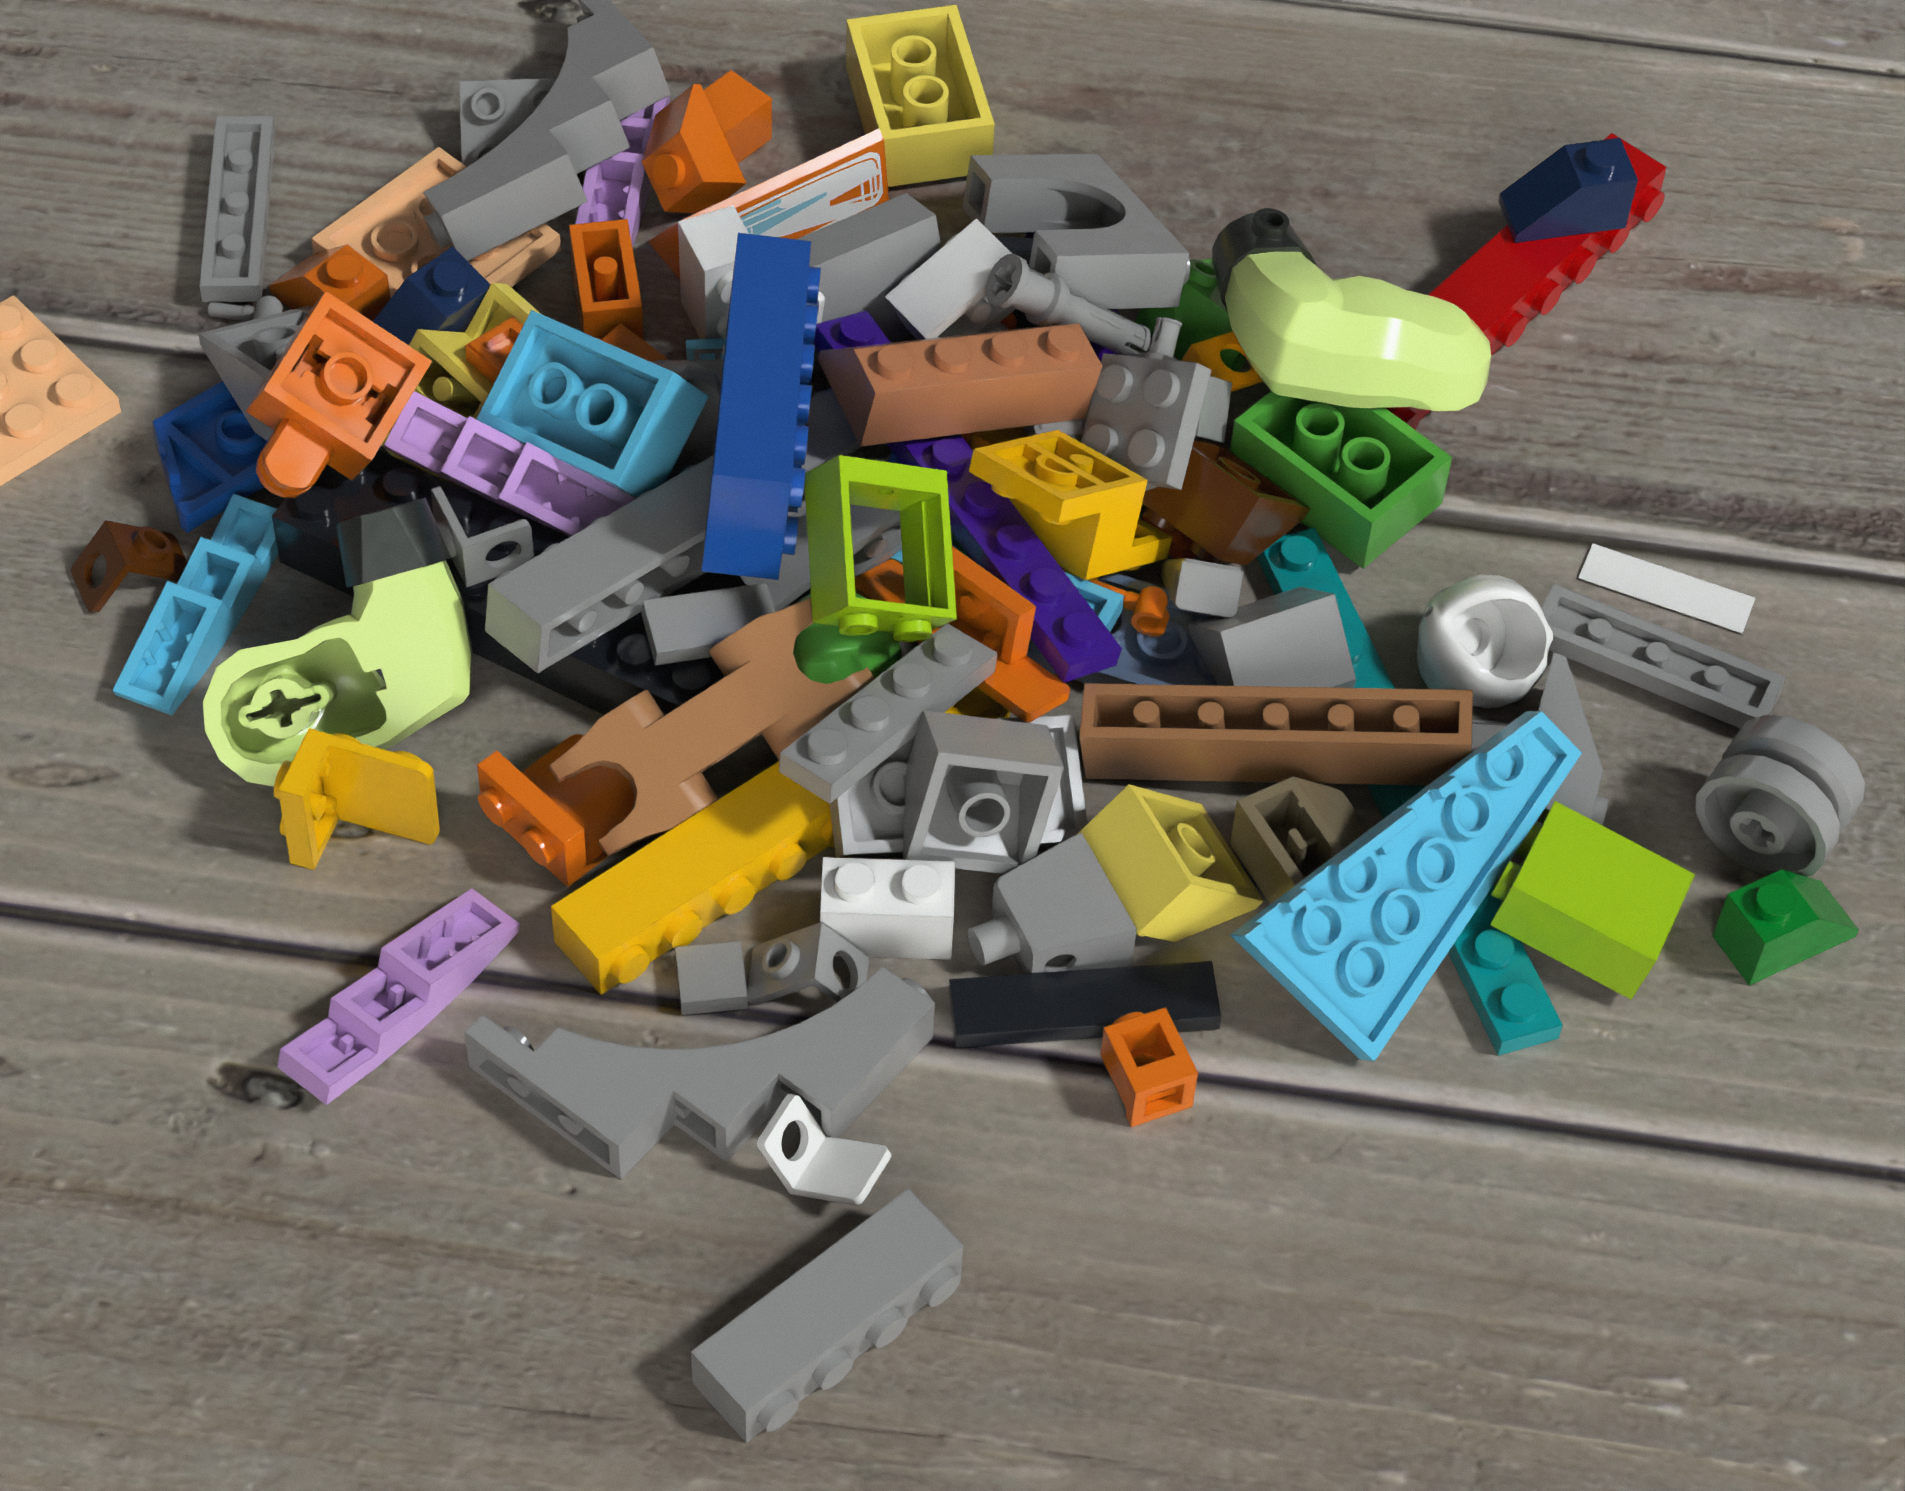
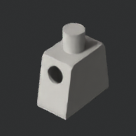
(1056, 915)

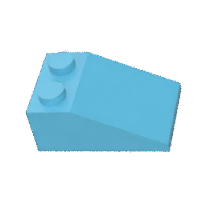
(593, 405)

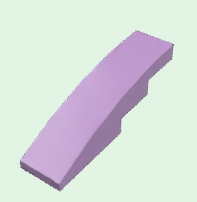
(620, 184)
(501, 467)
(400, 997)

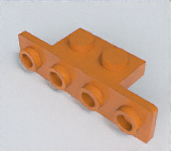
(993, 617)

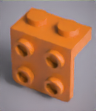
(555, 819)

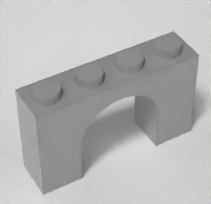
(1083, 226)

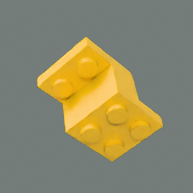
(1074, 502)

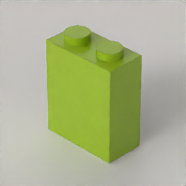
(1590, 899)

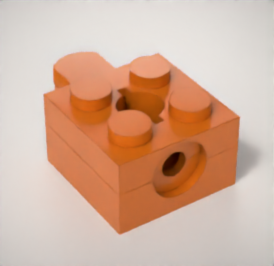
(332, 397)

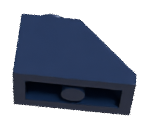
(1572, 193)
(435, 297)

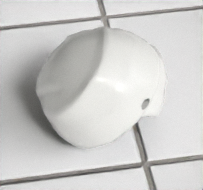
(1484, 639)

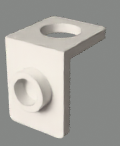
(823, 1164)

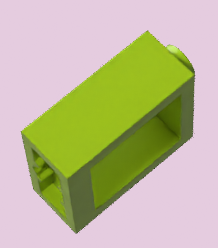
(926, 542)

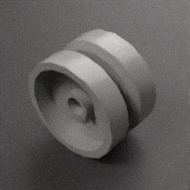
(1780, 796)

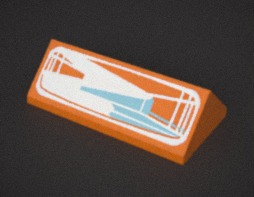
(804, 196)

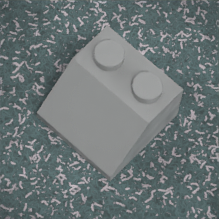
(978, 791)

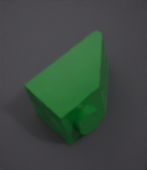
(1780, 924)

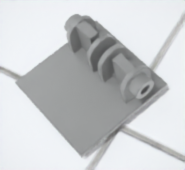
(495, 110)

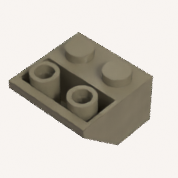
(1292, 832)

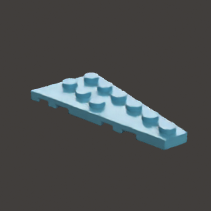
(1390, 905)

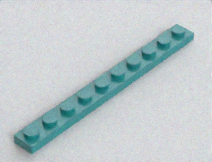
(1486, 959)

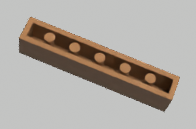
(1273, 733)

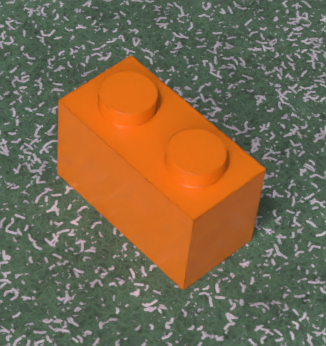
(605, 277)

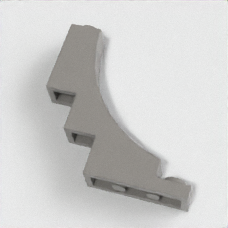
(535, 169)
(625, 1098)

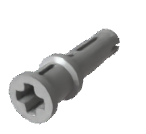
(1049, 301)

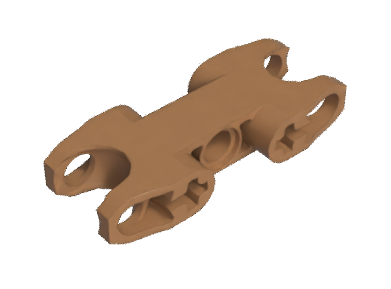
(669, 752)

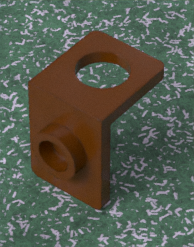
(126, 550)

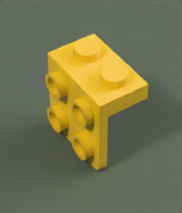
(355, 783)

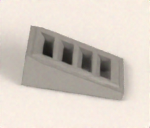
(1202, 586)

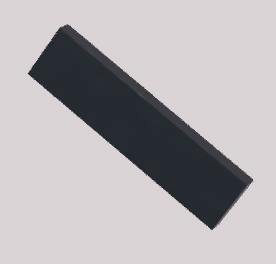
(1079, 1002)

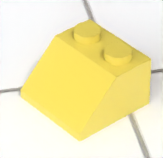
(1168, 864)

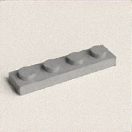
(237, 209)
(1659, 659)
(886, 713)

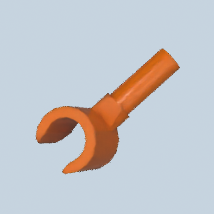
(1149, 608)

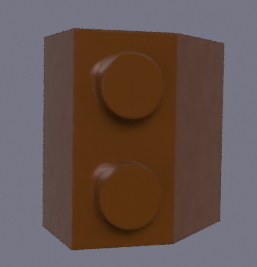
(1224, 506)

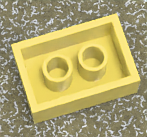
(921, 91)

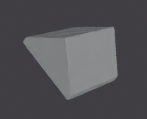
(1278, 642)

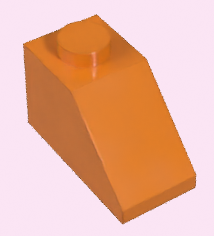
(690, 156)
(340, 273)

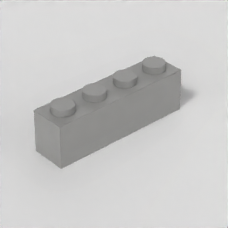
(827, 1316)

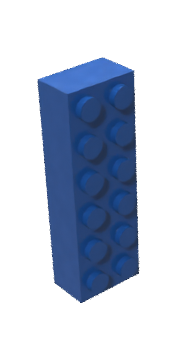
(762, 408)

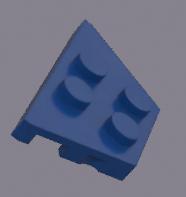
(207, 455)

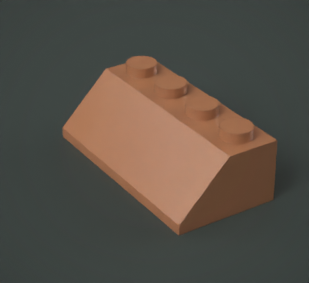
(963, 382)

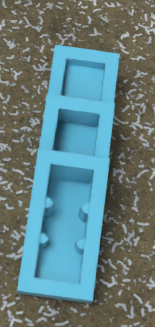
(201, 609)

